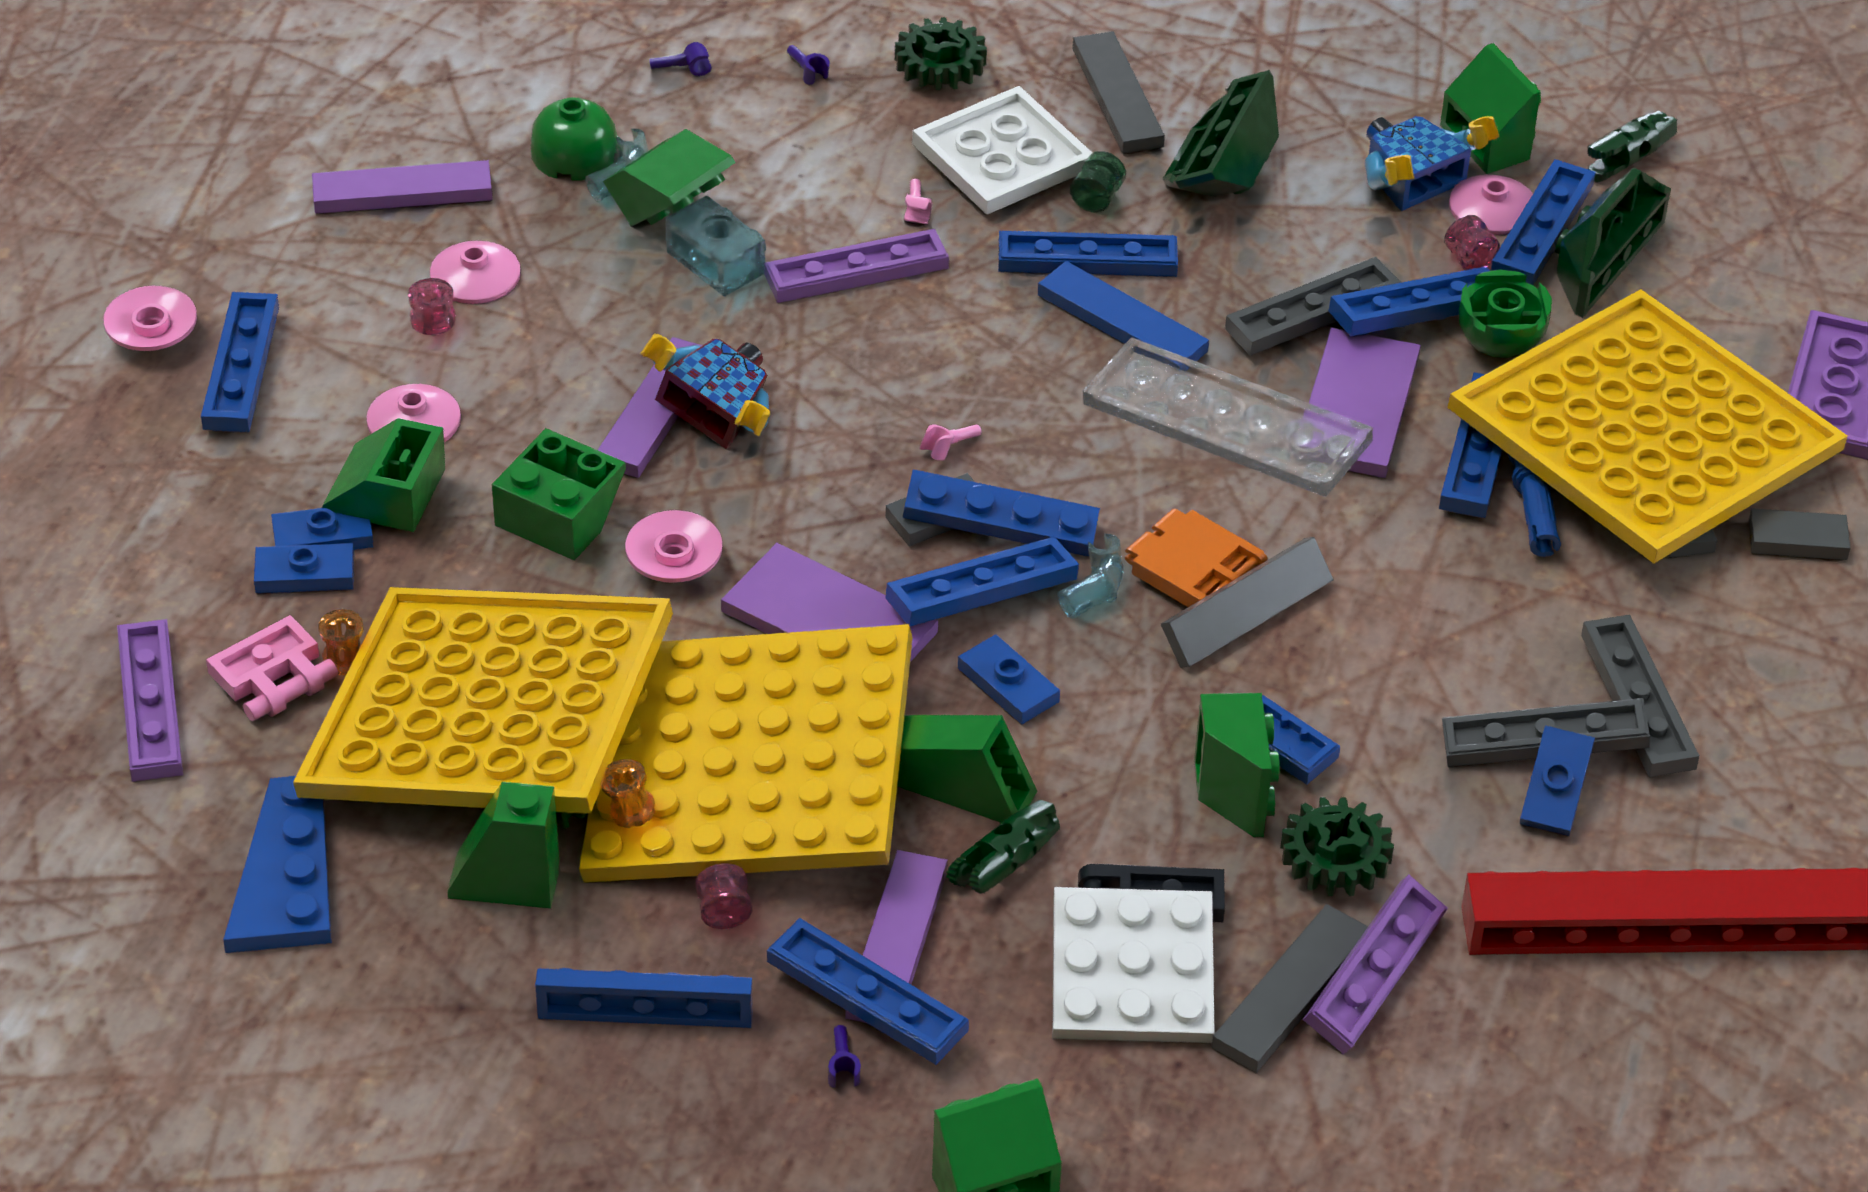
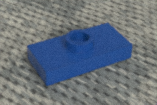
(321, 527)
(304, 568)
(1008, 679)
(1300, 747)
(1557, 780)

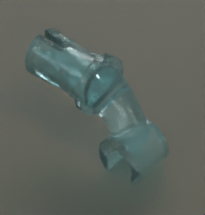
(628, 152)
(1100, 585)

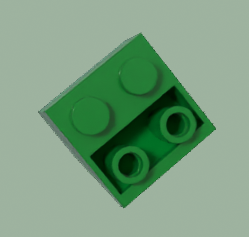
(1496, 89)
(667, 177)
(391, 475)
(557, 493)
(1235, 759)
(997, 1143)

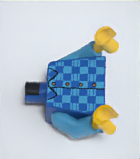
(1420, 158)

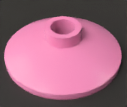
(1492, 198)
(477, 271)
(150, 318)
(418, 404)
(673, 546)

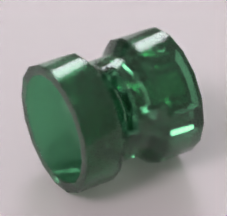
(1098, 181)

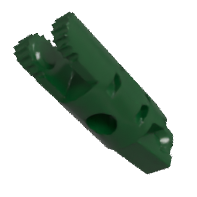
(1630, 143)
(1005, 848)

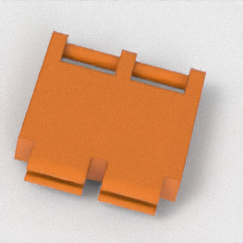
(1191, 556)

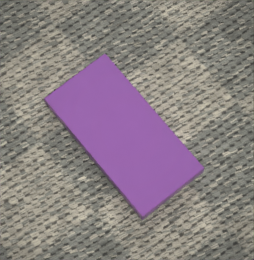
(1834, 376)
(1368, 383)
(800, 595)

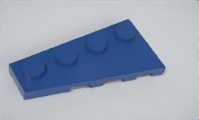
(285, 876)

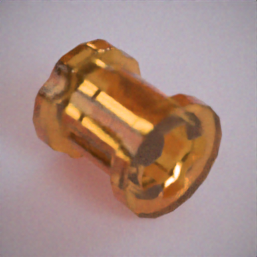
(331, 634)
(630, 789)

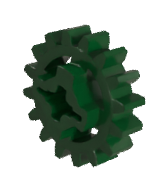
(940, 53)
(1337, 846)

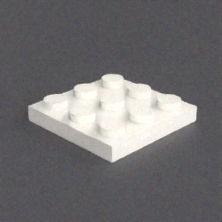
(1002, 149)
(1133, 965)

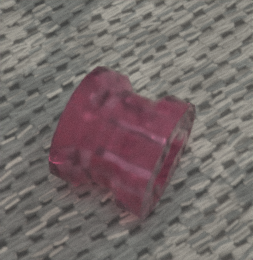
(1471, 242)
(431, 306)
(723, 896)

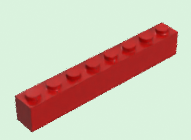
(1666, 911)

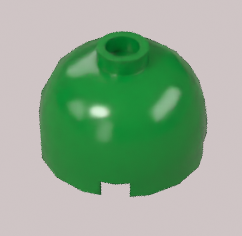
(573, 138)
(1504, 313)

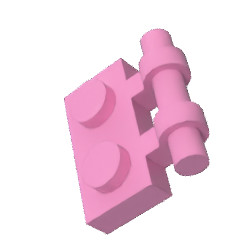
(265, 657)

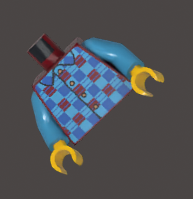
(712, 386)

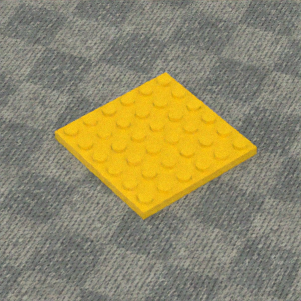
(1647, 424)
(484, 694)
(762, 755)

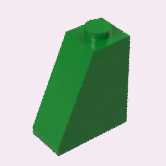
(965, 764)
(511, 850)

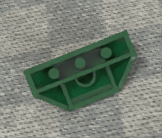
(1229, 140)
(1609, 237)

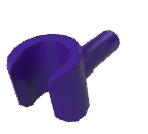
(694, 56)
(811, 64)
(843, 1059)

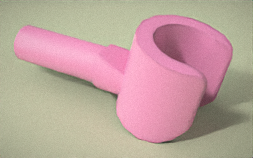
(918, 207)
(940, 439)

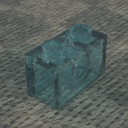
(715, 245)

